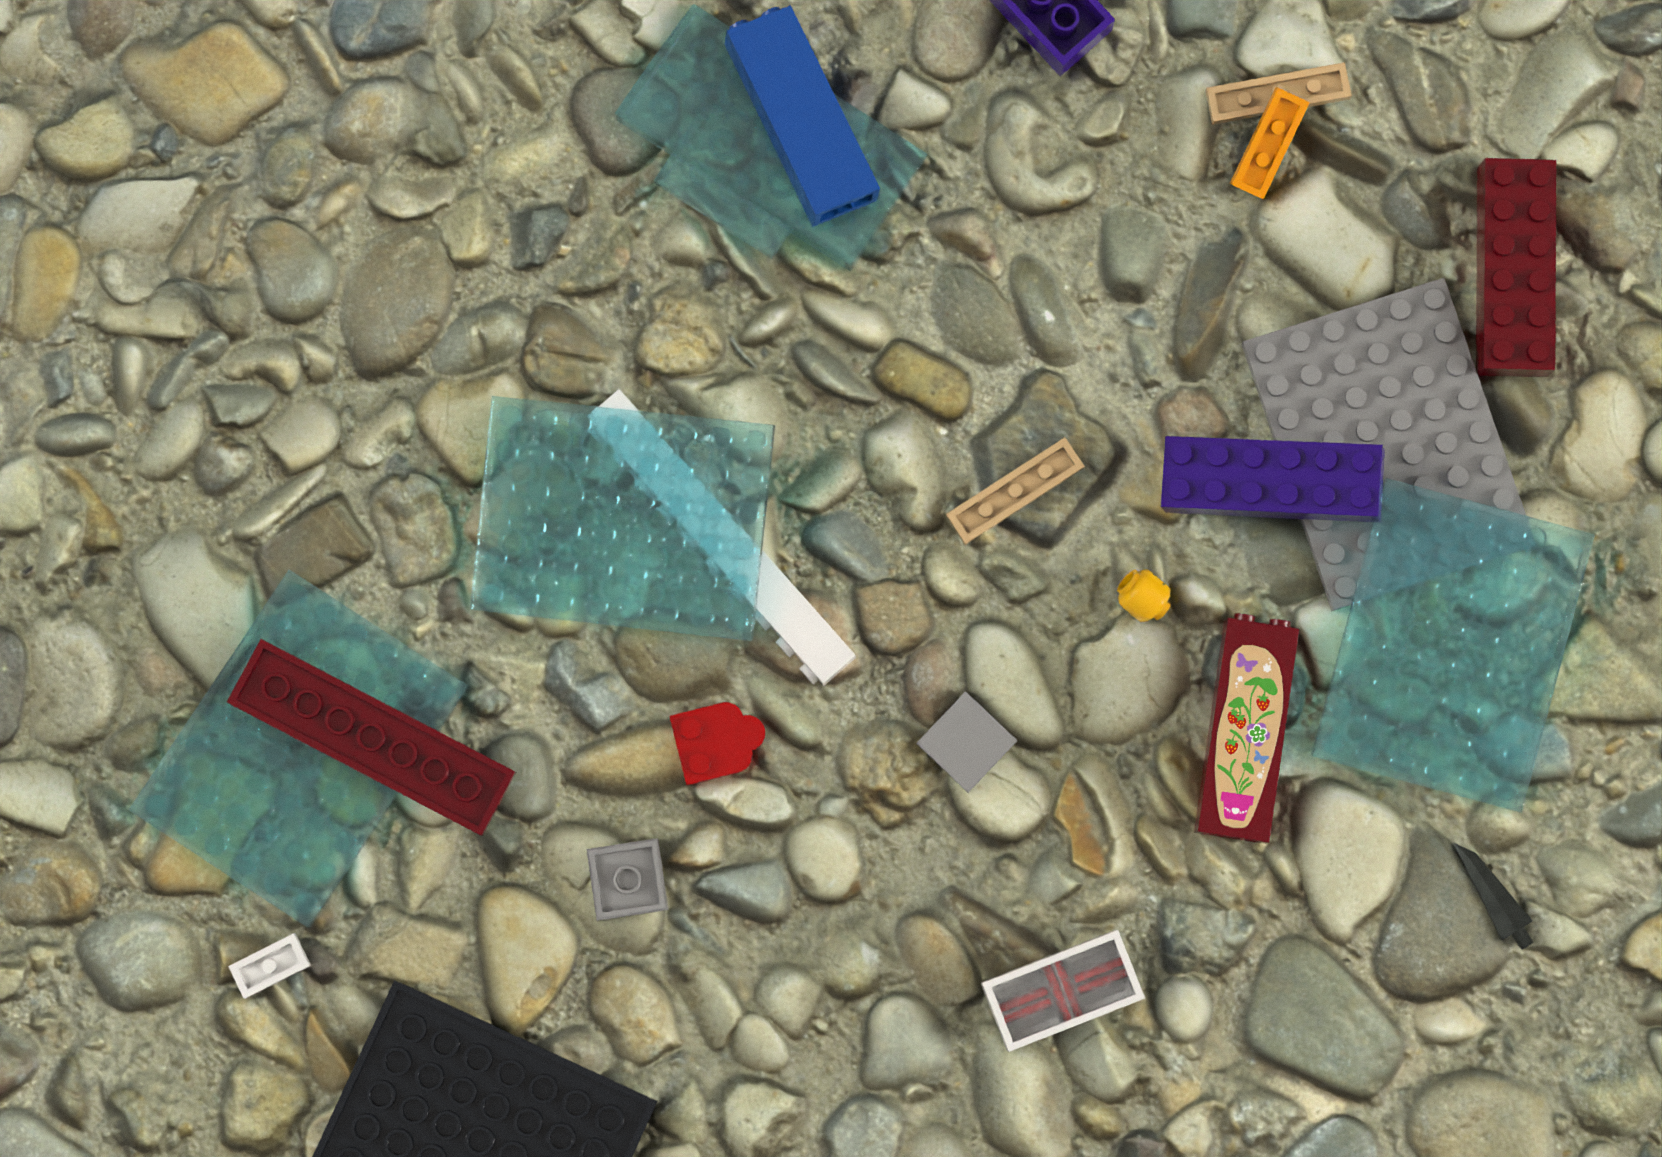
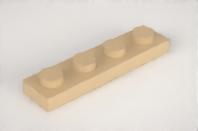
(1251, 97)
(1015, 491)

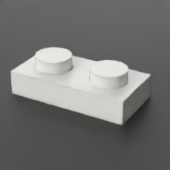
(269, 965)

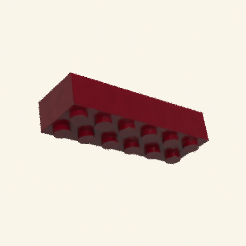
(1516, 267)

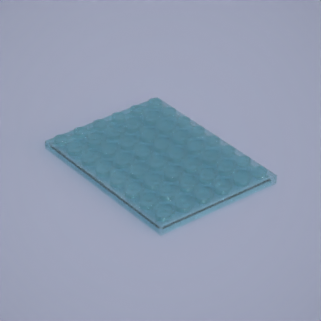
(622, 517)
(1453, 645)
(266, 802)

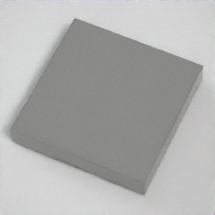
(966, 742)
(627, 879)

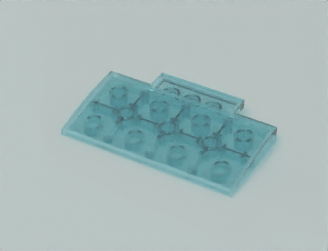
(724, 159)

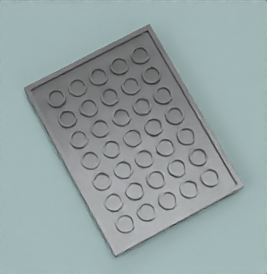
(1388, 378)

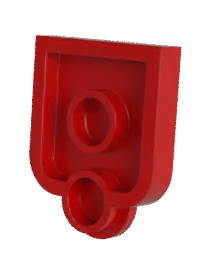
(715, 741)

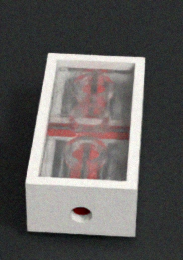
(1062, 990)

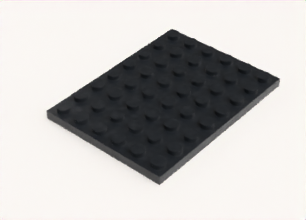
(465, 1088)

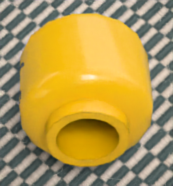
(1144, 595)

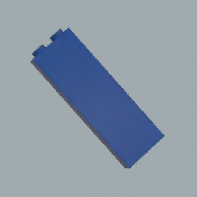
(801, 115)

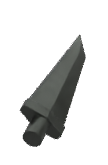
(1502, 907)

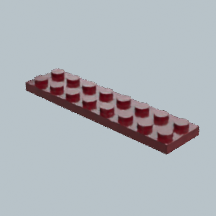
(371, 737)

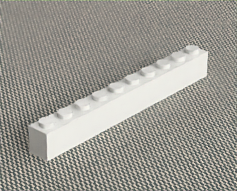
(787, 611)

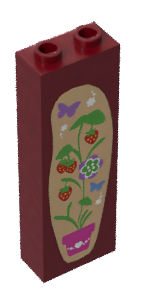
(1246, 729)

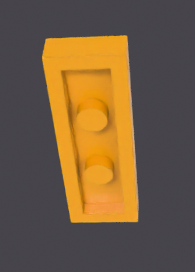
(1269, 143)

